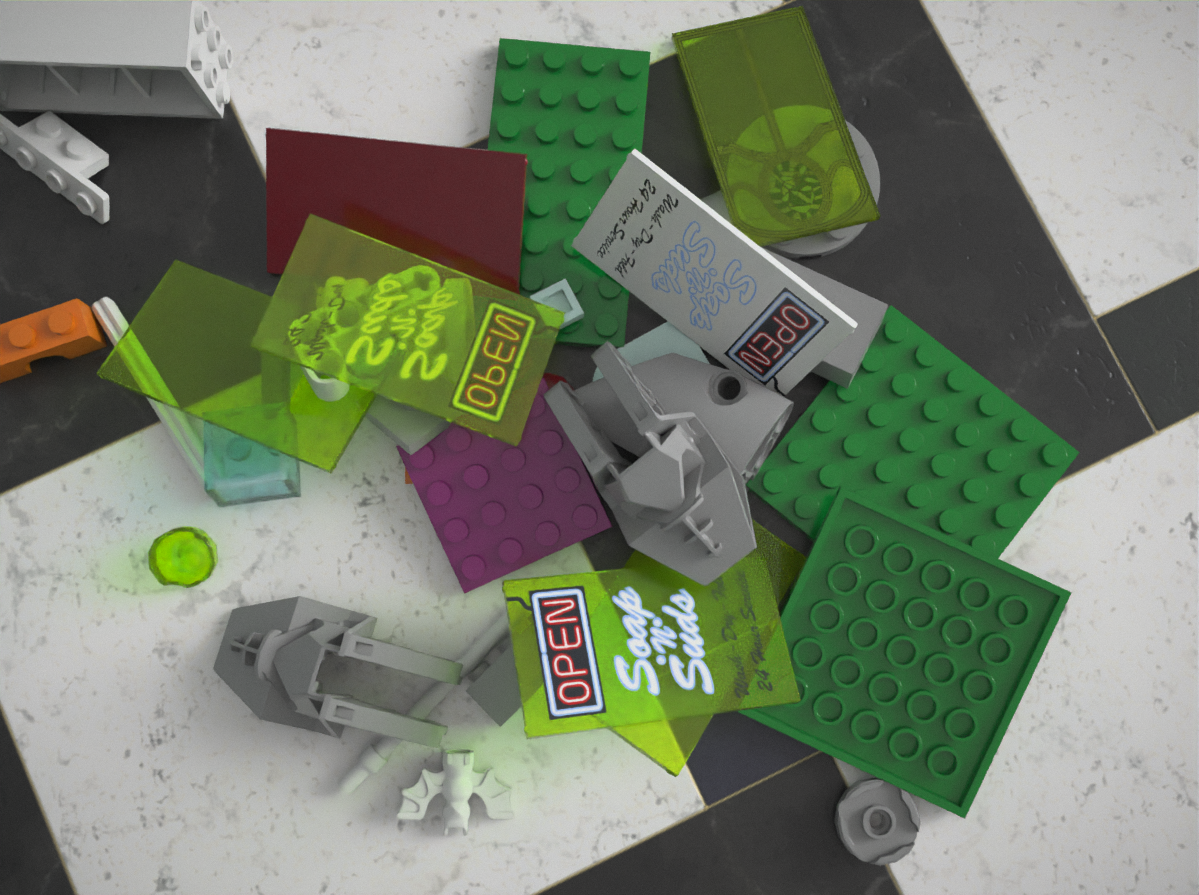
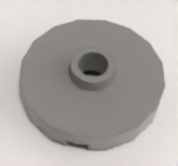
(893, 836)

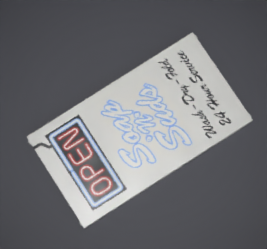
(709, 278)

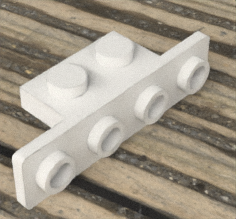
(60, 159)

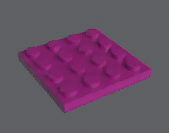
(505, 502)

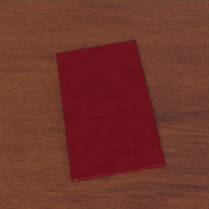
(420, 197)

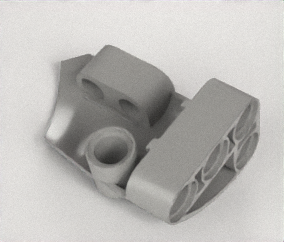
(740, 426)

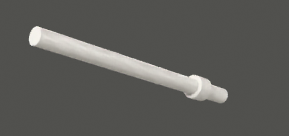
(374, 756)

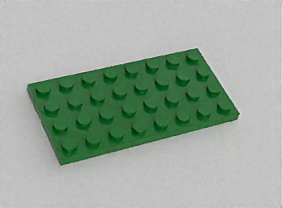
(577, 122)

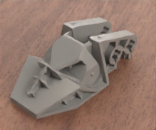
(679, 498)
(276, 653)

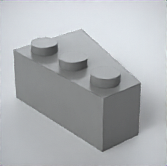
(497, 686)

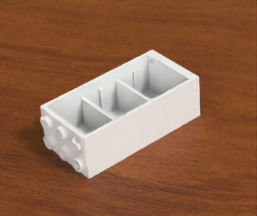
(113, 58)

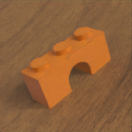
(55, 331)

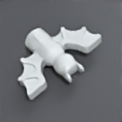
(456, 784)

